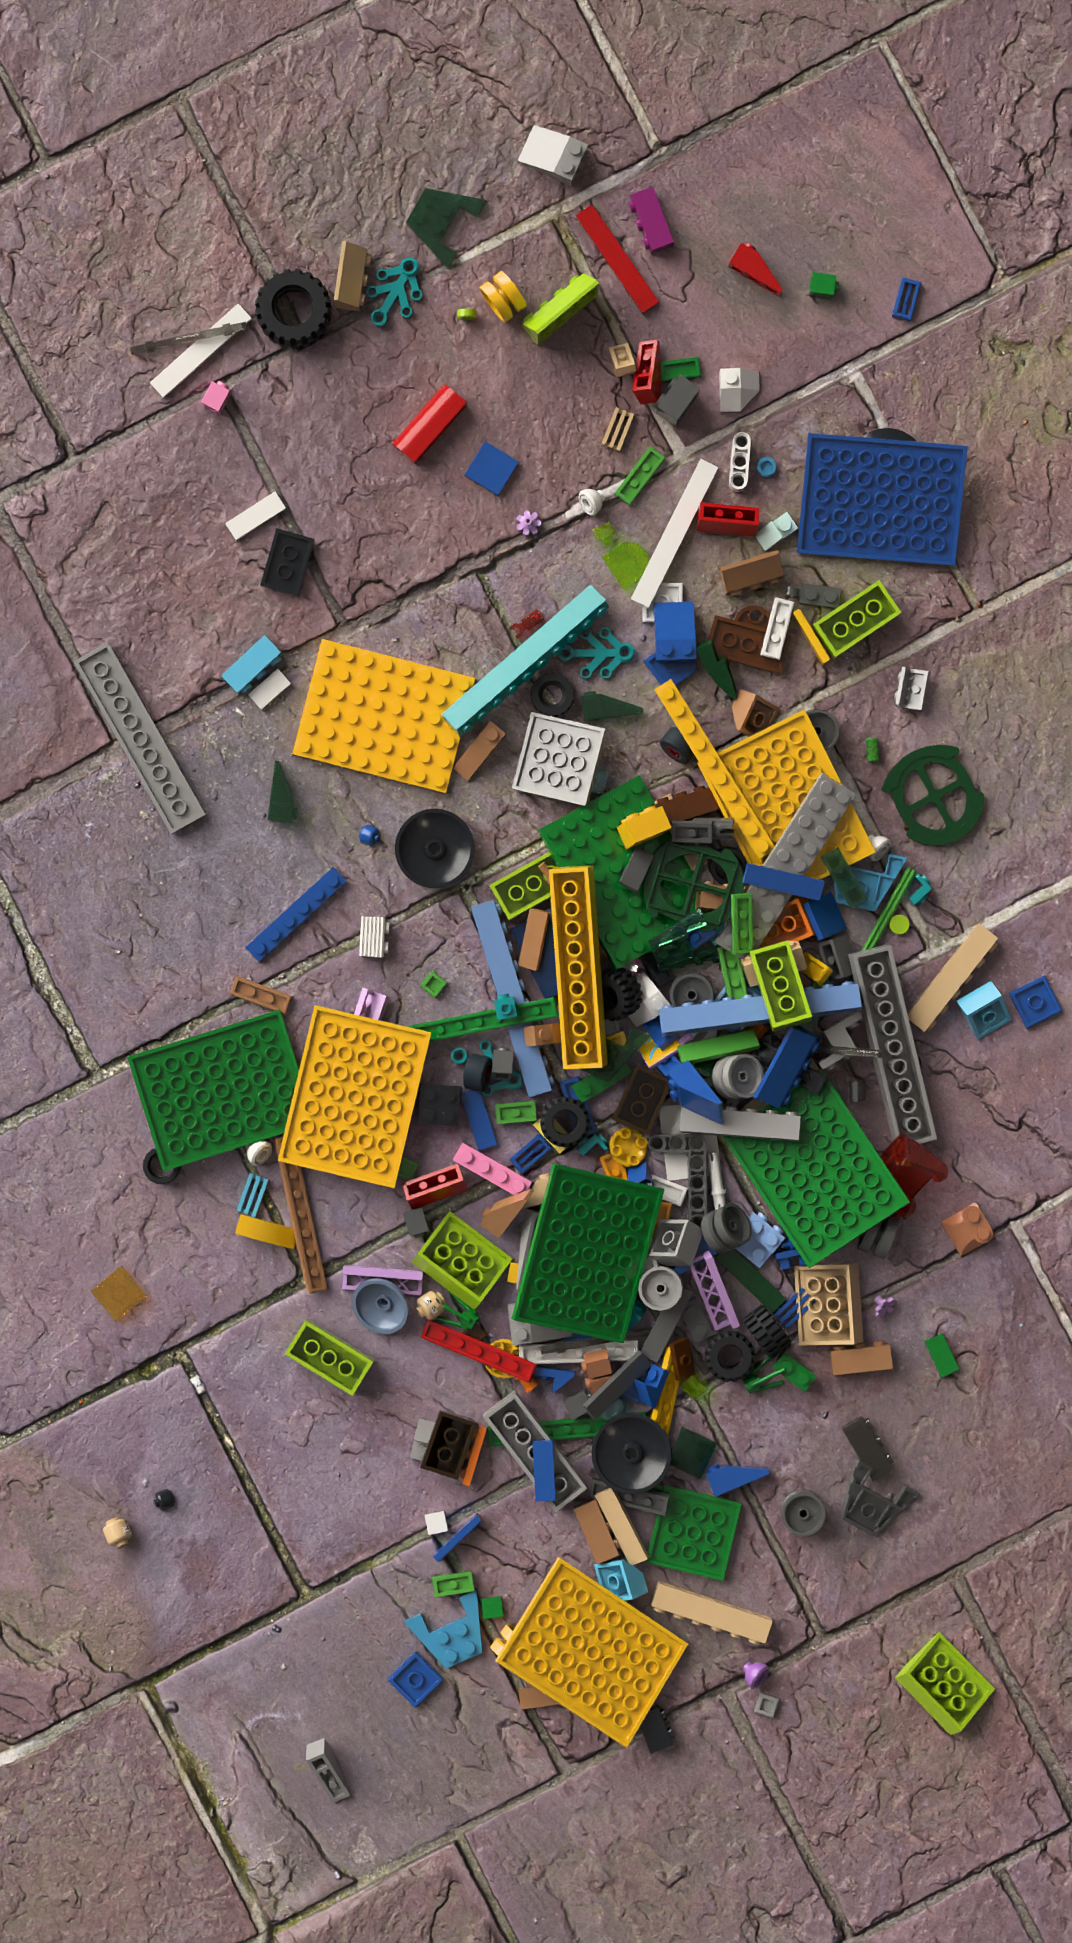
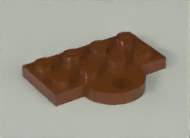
(743, 640)

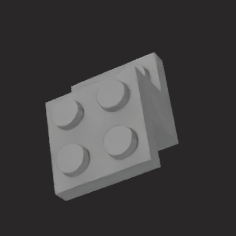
(837, 1036)

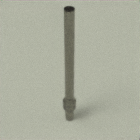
(844, 1050)
(561, 1346)

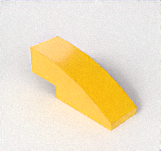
(265, 1231)

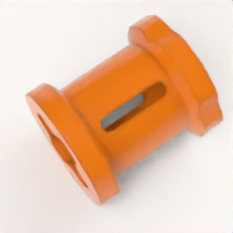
(529, 1386)

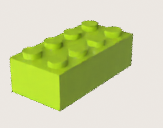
(856, 619)
(523, 887)
(780, 986)
(329, 1357)

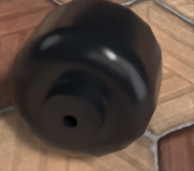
(164, 1499)

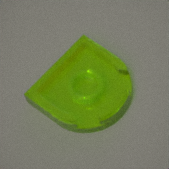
(627, 563)

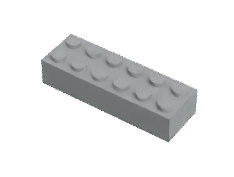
(517, 1430)

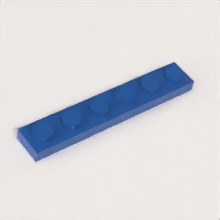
(296, 914)

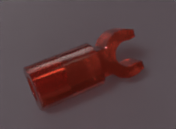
(527, 623)

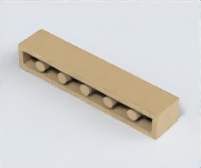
(951, 977)
(711, 1612)

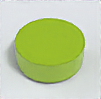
(466, 314)
(899, 924)

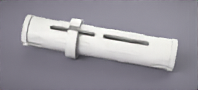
(716, 1180)

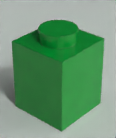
(823, 285)

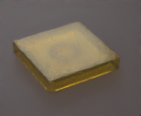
(118, 1293)

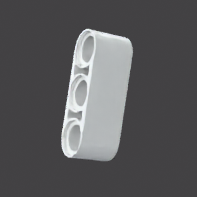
(739, 452)

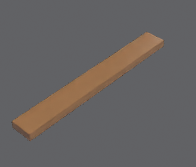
(302, 1224)

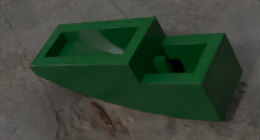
(717, 667)

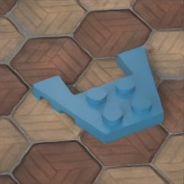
(873, 883)
(455, 1640)

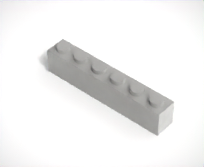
(745, 1124)

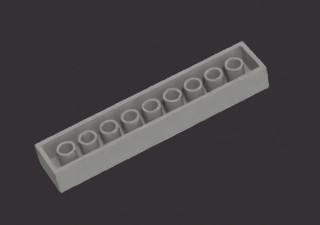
(890, 1031)

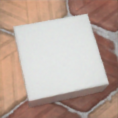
(436, 1522)

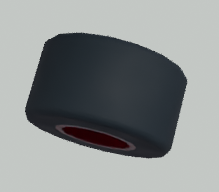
(676, 746)
(477, 1072)

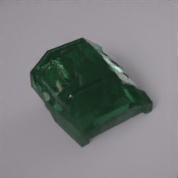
(692, 1452)

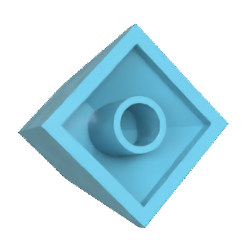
(621, 1579)

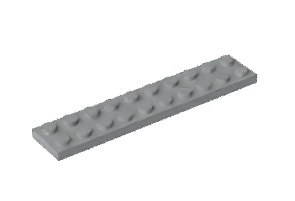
(139, 738)
(794, 853)

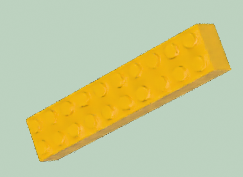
(578, 967)

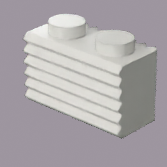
(373, 936)

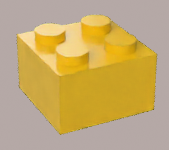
(646, 826)

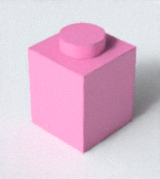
(216, 397)

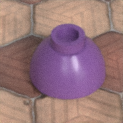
(755, 1674)

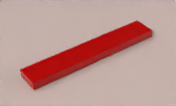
(617, 259)
(479, 1351)

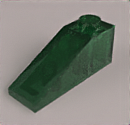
(603, 707)
(281, 804)
(844, 878)

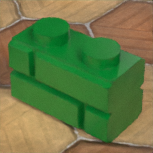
(795, 1372)

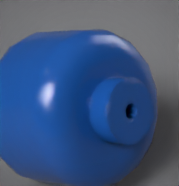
(369, 835)

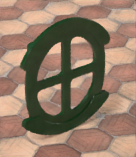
(915, 762)
(655, 875)

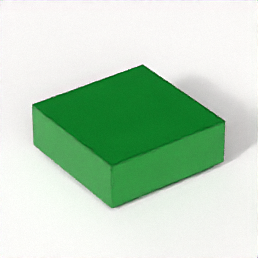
(492, 1607)

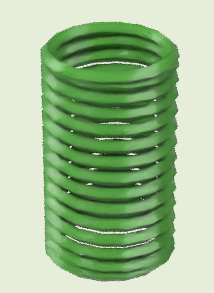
(872, 742)

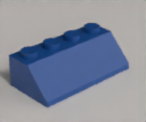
(788, 1066)

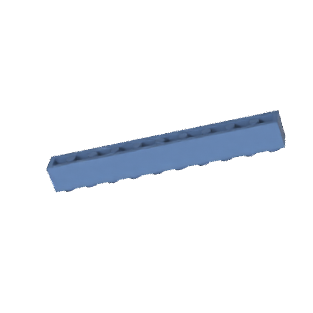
(506, 982)
(752, 1011)

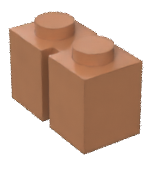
(597, 1367)

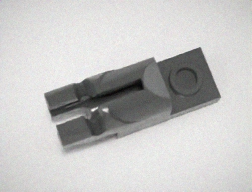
(702, 830)

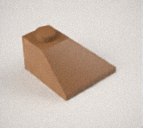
(752, 713)

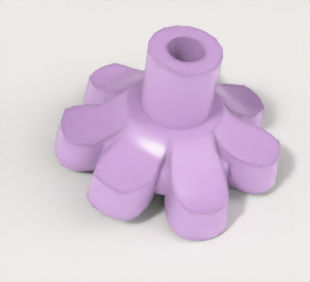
(531, 526)
(884, 1305)

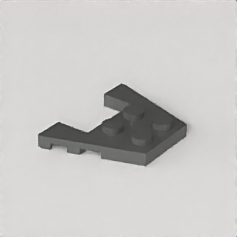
(867, 1508)

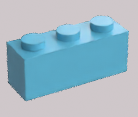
(252, 665)

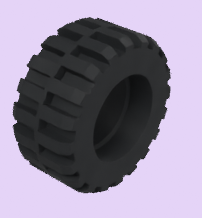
(293, 282)

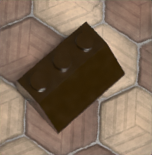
(448, 1444)

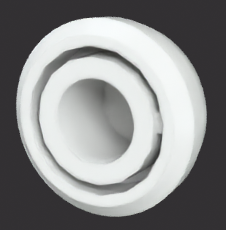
(591, 500)
(881, 845)
(258, 1152)

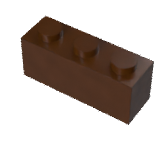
(690, 805)

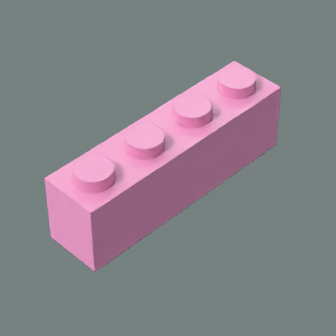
(491, 1169)

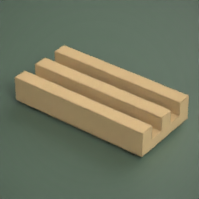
(623, 413)

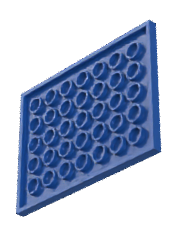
(881, 499)

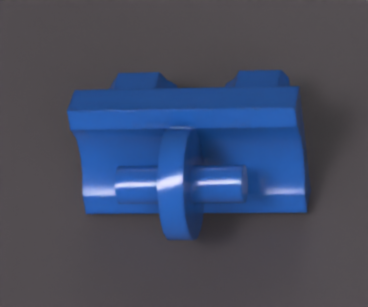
(784, 1256)

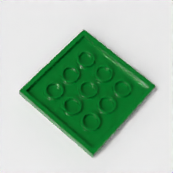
(694, 1533)

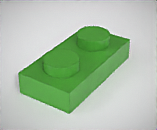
(516, 1112)
(453, 1583)

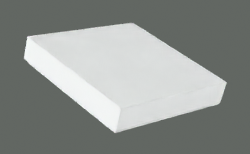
(666, 593)

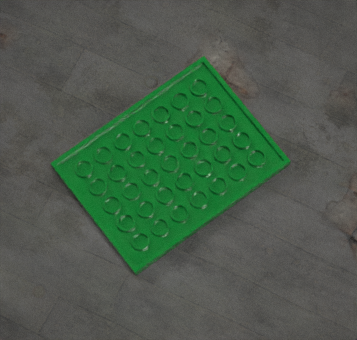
(592, 838)
(217, 1089)
(827, 1183)
(587, 1253)

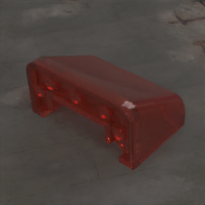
(912, 1169)

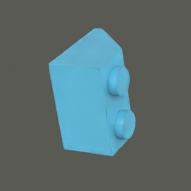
(984, 1010)

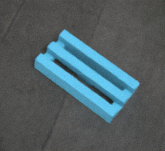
(247, 1211)

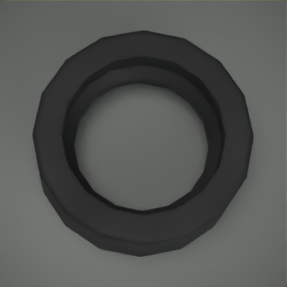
(713, 869)
(154, 1178)

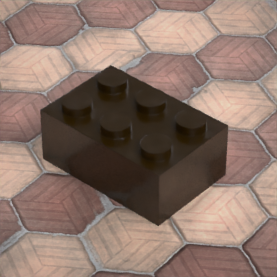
(641, 1100)

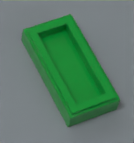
(687, 367)
(941, 1355)

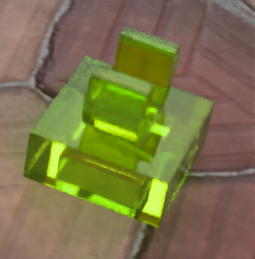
(603, 532)
(694, 1387)

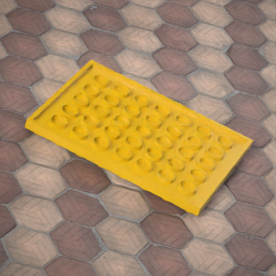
(381, 716)
(775, 776)
(354, 1096)
(591, 1652)

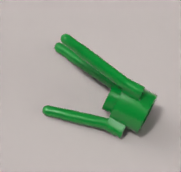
(467, 1319)
(754, 1383)

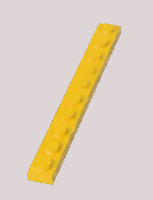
(715, 768)

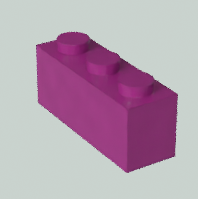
(650, 220)

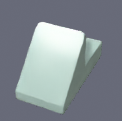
(776, 531)

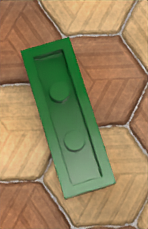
(593, 1085)

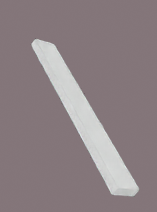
(674, 534)

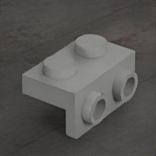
(912, 689)

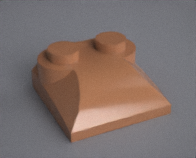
(968, 1229)

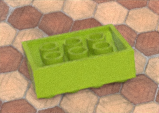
(561, 308)
(461, 1260)
(945, 1684)

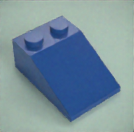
(674, 632)
(694, 1093)

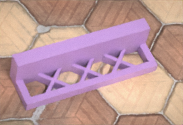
(371, 1004)
(383, 1272)
(721, 1292)

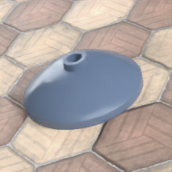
(374, 1311)

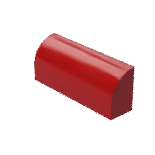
(429, 424)

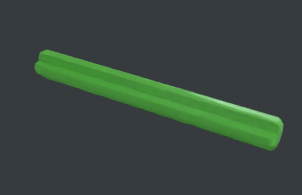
(889, 909)

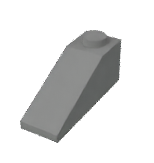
(327, 1770)

